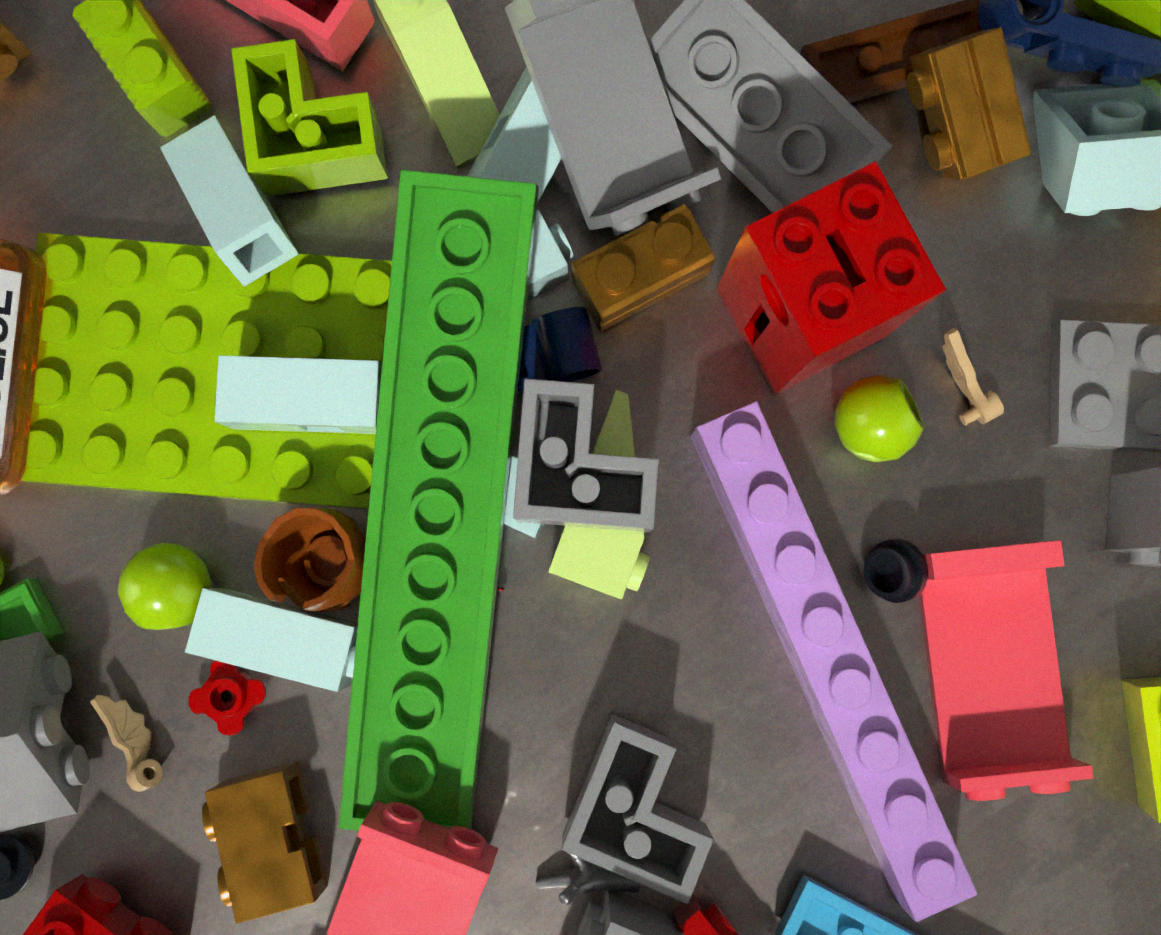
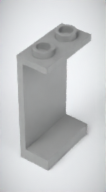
(606, 109)

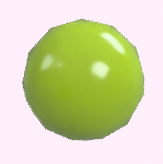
(878, 419)
(163, 586)

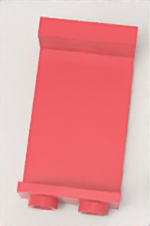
(997, 671)
(412, 876)

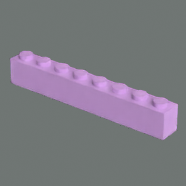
(832, 664)

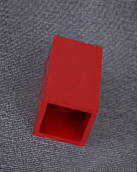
(829, 276)

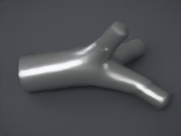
(585, 879)

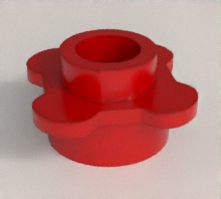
(246, 695)

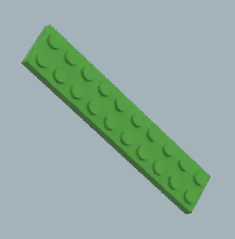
(438, 494)

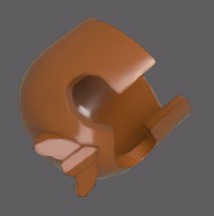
(311, 559)

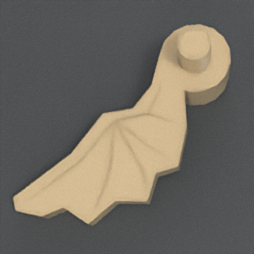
(982, 405)
(129, 734)

